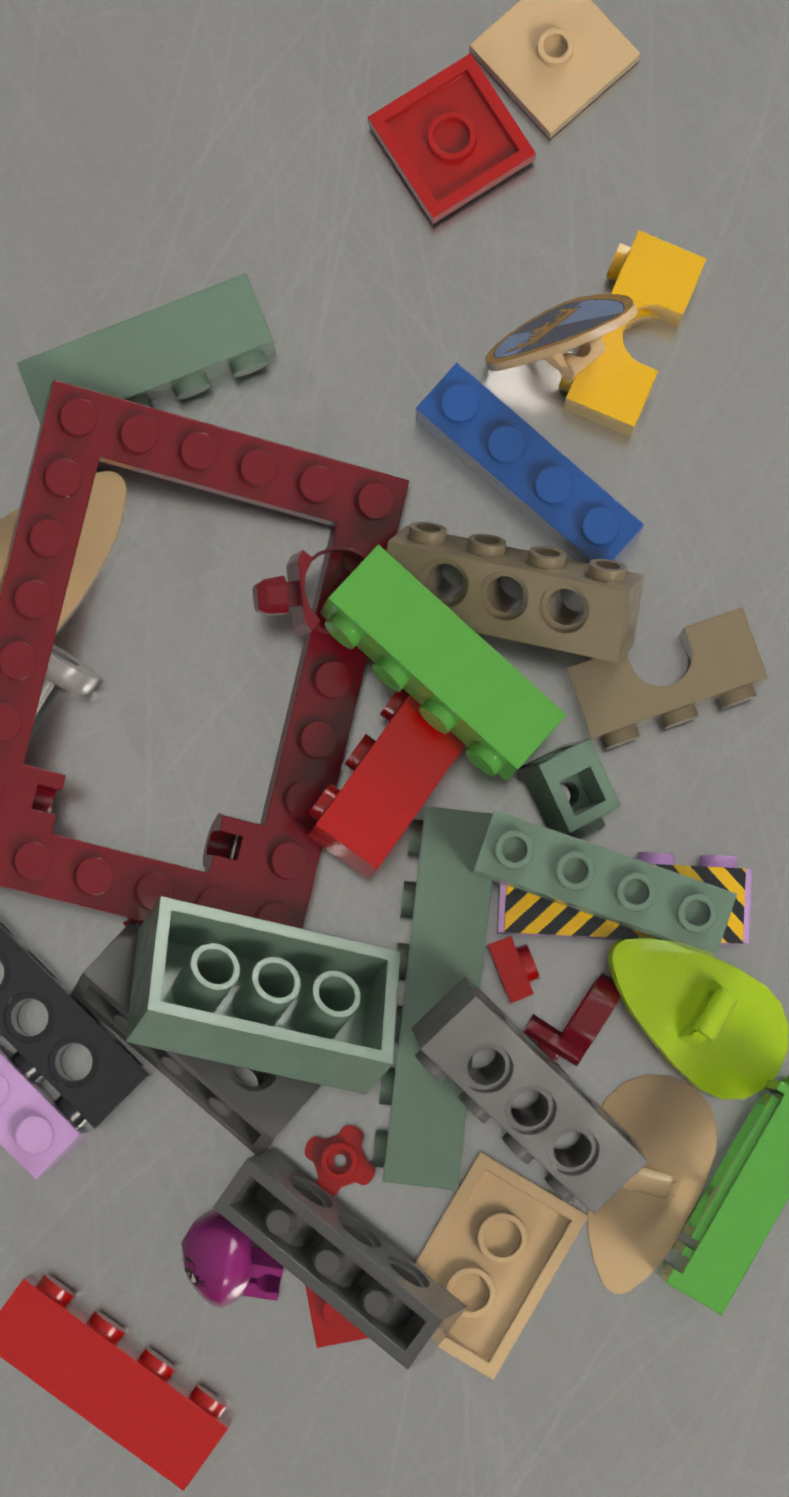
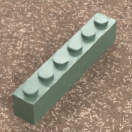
(445, 945)

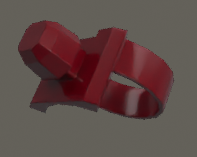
(276, 595)
(582, 1026)

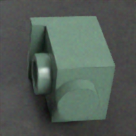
(589, 787)

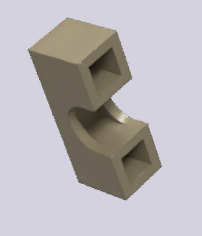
(720, 666)

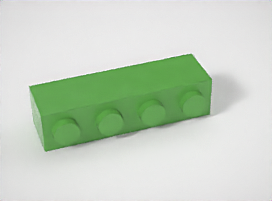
(440, 664)

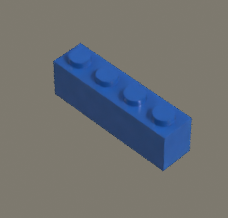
(526, 469)

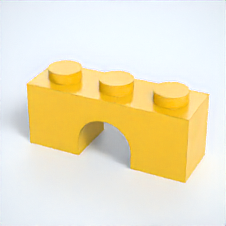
(661, 284)

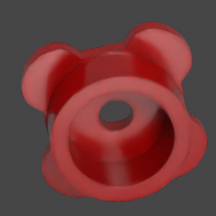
(349, 1145)

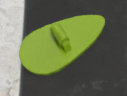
(702, 1015)

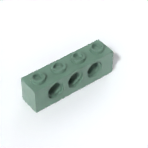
(604, 883)

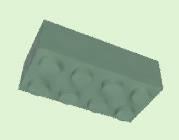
(263, 996)

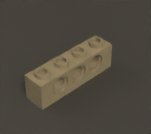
(541, 618)

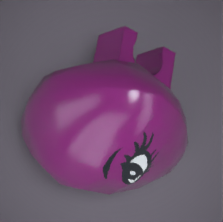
(225, 1264)

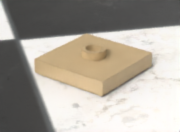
(554, 57)

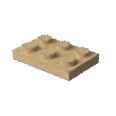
(497, 1257)

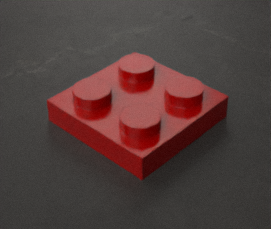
(451, 138)

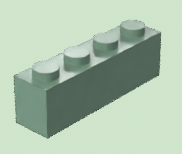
(161, 349)

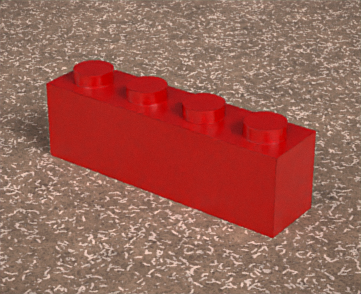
(385, 789)
(108, 1381)

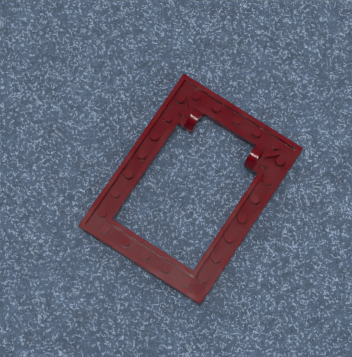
(272, 858)

